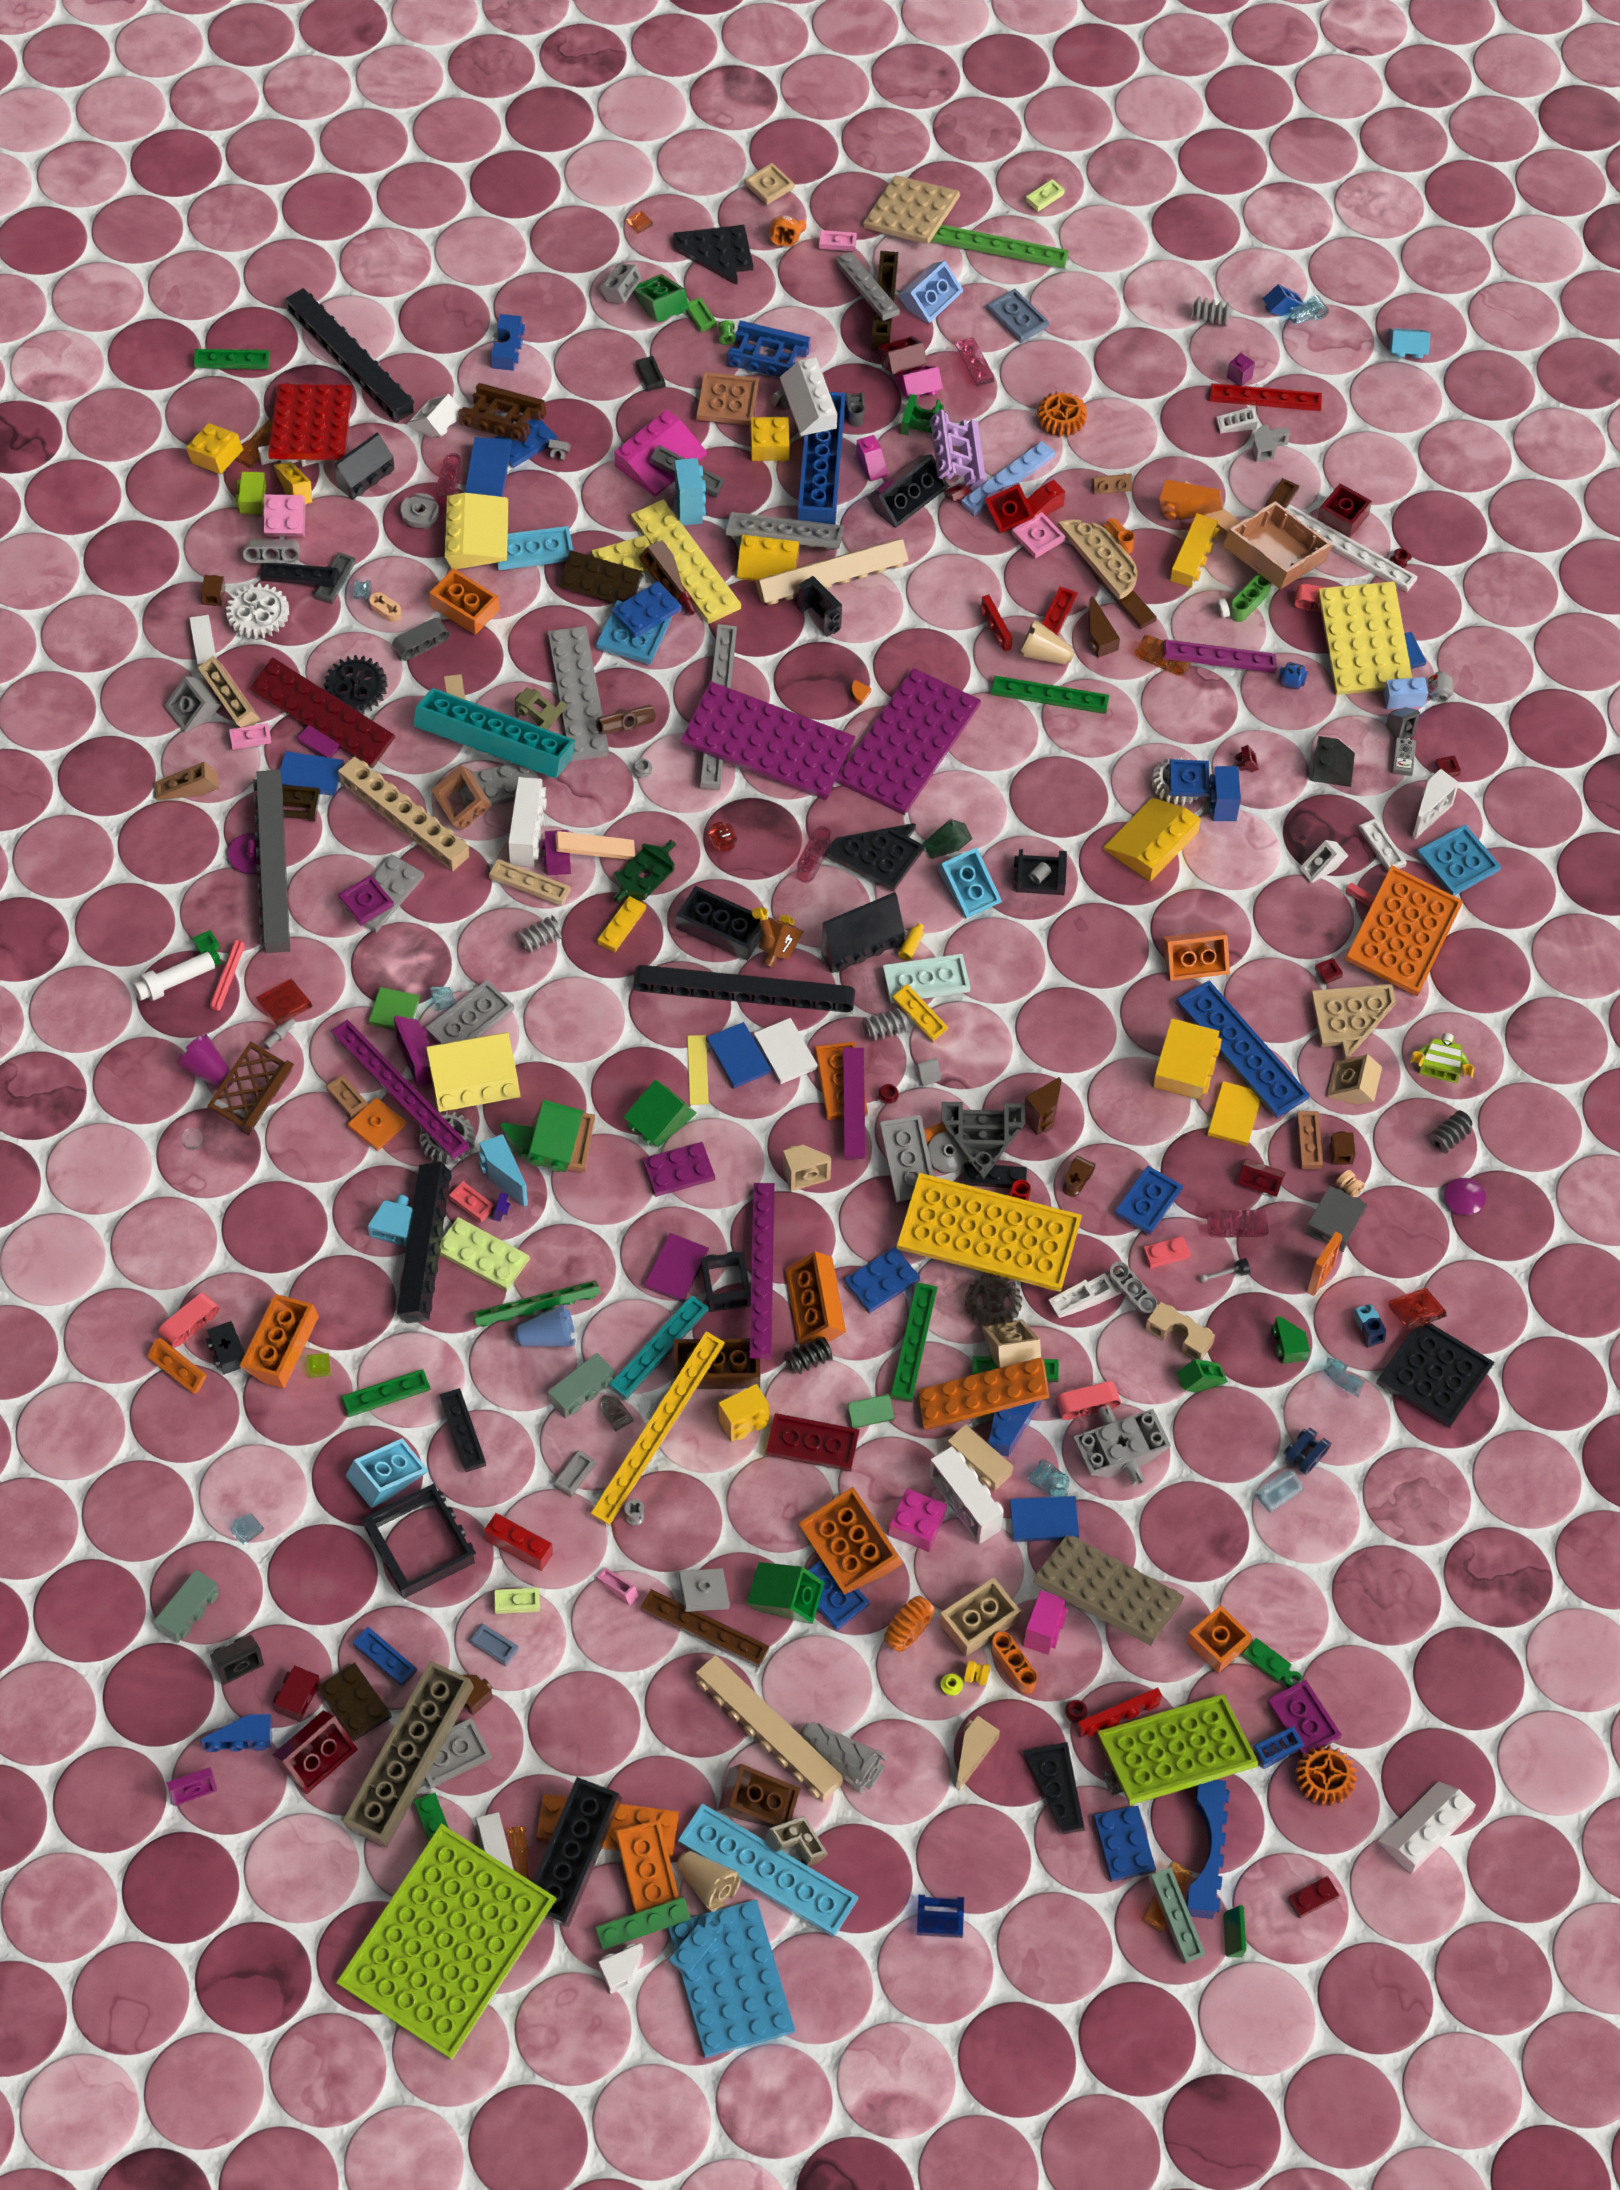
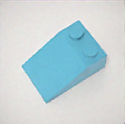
(969, 883)
(502, 1169)
(385, 1472)

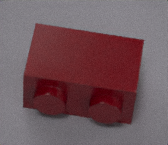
(296, 1693)

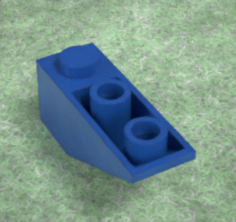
(245, 1733)

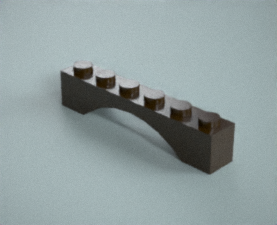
(887, 281)

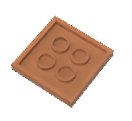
(727, 398)

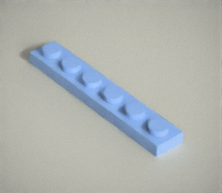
(1010, 475)

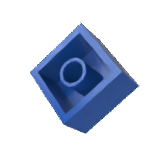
(1224, 793)

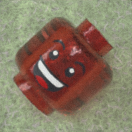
(722, 836)

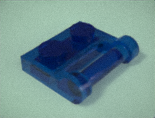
(939, 1922)

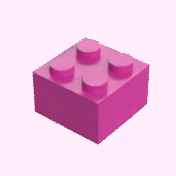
(917, 1520)
(1045, 1623)

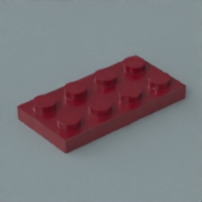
(812, 1442)

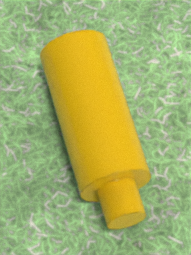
(911, 942)

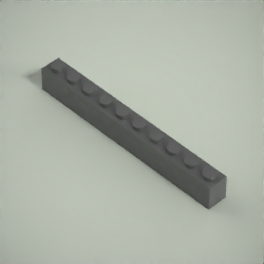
(273, 861)

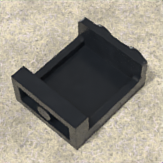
(815, 596)
(1053, 884)

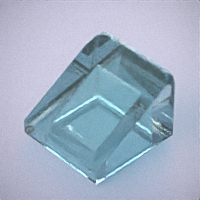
(442, 997)
(246, 1528)

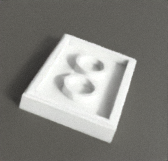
(785, 1051)

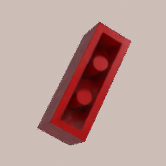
(518, 1541)

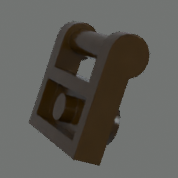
(301, 797)

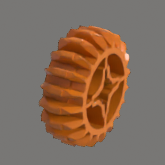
(1062, 413)
(909, 1623)
(1307, 1775)

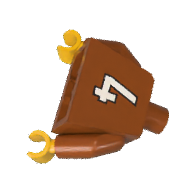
(778, 936)

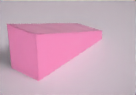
(618, 1585)

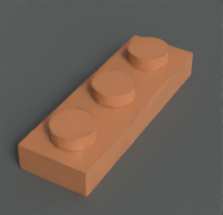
(1309, 1140)

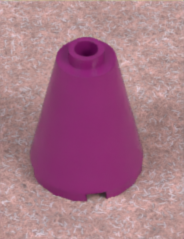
(205, 1061)

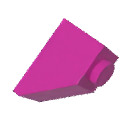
(871, 457)

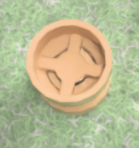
(1350, 1184)

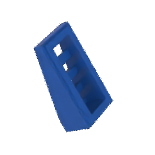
(1274, 1758)

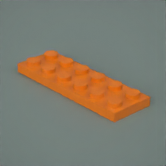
(983, 1393)
(625, 1817)

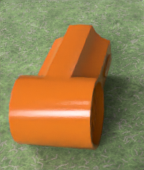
(1123, 536)

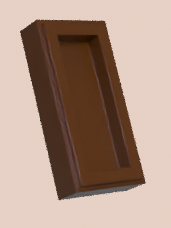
(1283, 493)

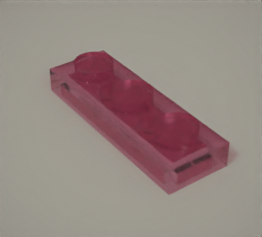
(975, 361)

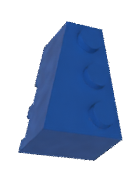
(1009, 1426)

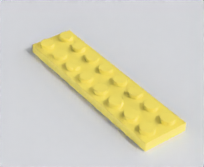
(697, 574)

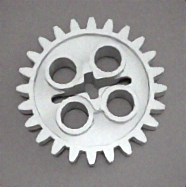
(257, 611)

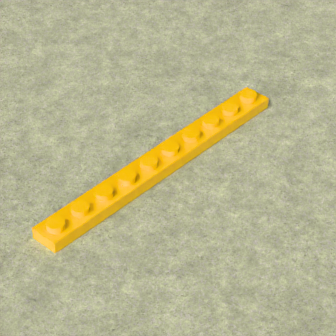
(657, 1428)

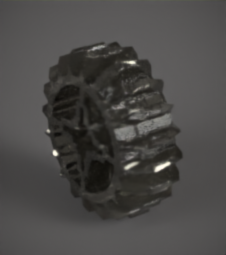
(993, 1290)

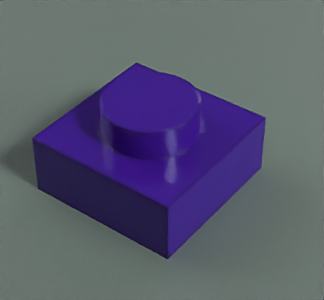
(501, 1207)

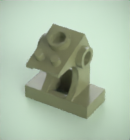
(524, 707)

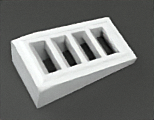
(1245, 425)

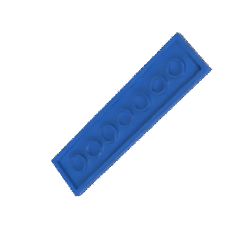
(1244, 1049)

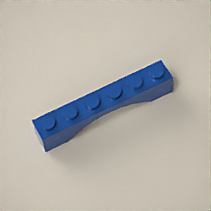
(1202, 1893)

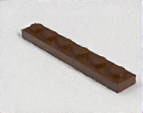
(705, 1628)

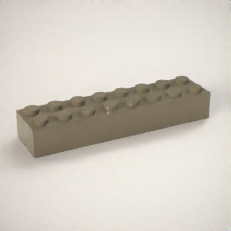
(408, 1754)

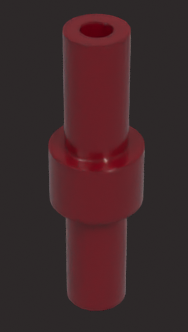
(685, 600)

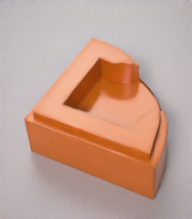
(860, 692)

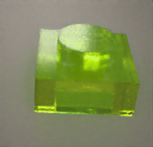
(319, 1365)

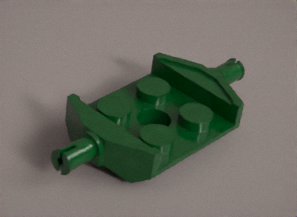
(649, 860)

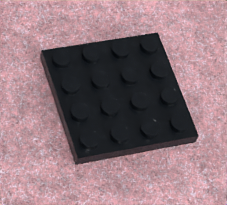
(1435, 1373)

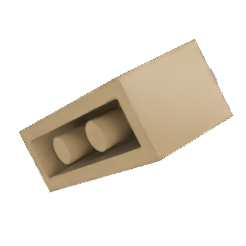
(987, 1462)

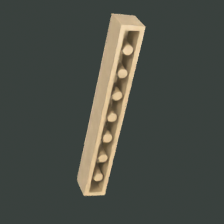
(833, 570)
(769, 1728)

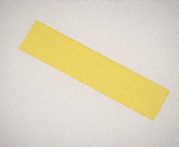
(698, 1070)

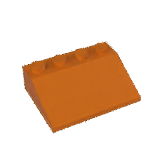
(850, 1542)

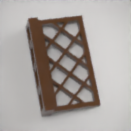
(262, 1100)

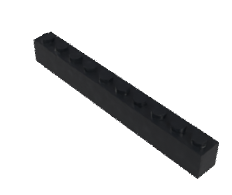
(350, 355)

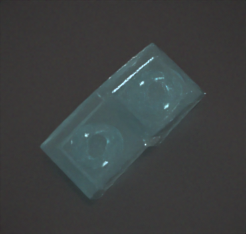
(1337, 1372)

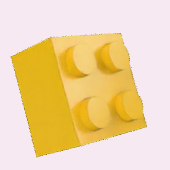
(770, 438)
(214, 448)
(744, 1413)

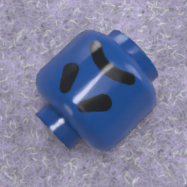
(1293, 675)

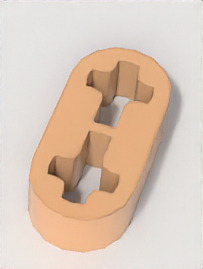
(386, 606)

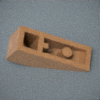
(187, 783)

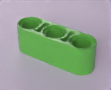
(1250, 598)

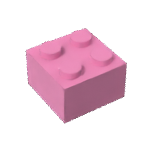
(284, 515)

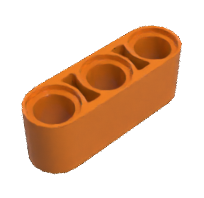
(1018, 1672)

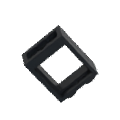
(726, 1300)

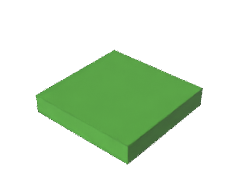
(391, 1004)

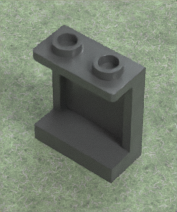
(1334, 1214)

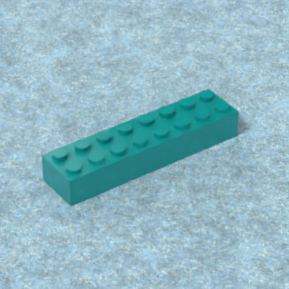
(494, 733)

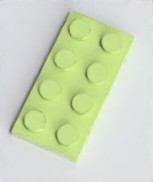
(483, 1254)

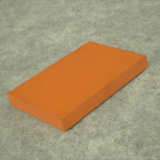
(1324, 1264)

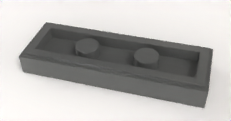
(345, 564)

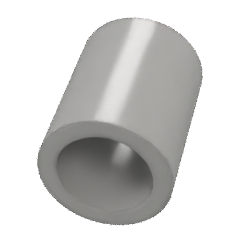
(1040, 873)

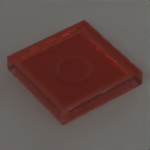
(284, 1002)
(1417, 1309)

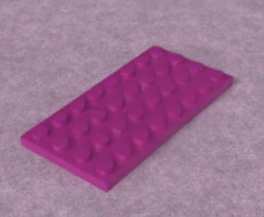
(768, 740)
(908, 741)

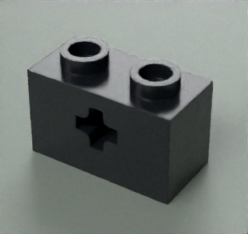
(220, 1338)

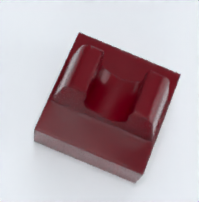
(1249, 759)

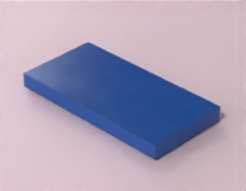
(488, 466)

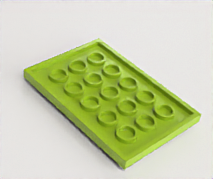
(1177, 1749)

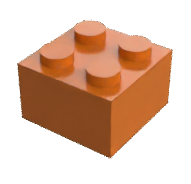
(1219, 1639)

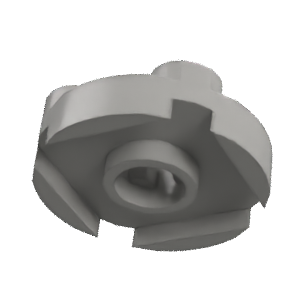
(420, 520)

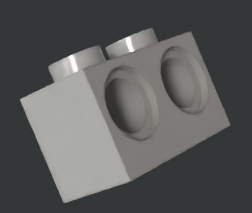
(621, 283)

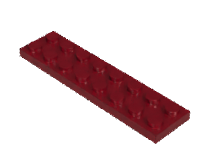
(322, 711)

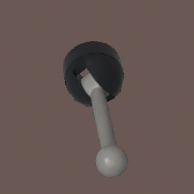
(1241, 1268)

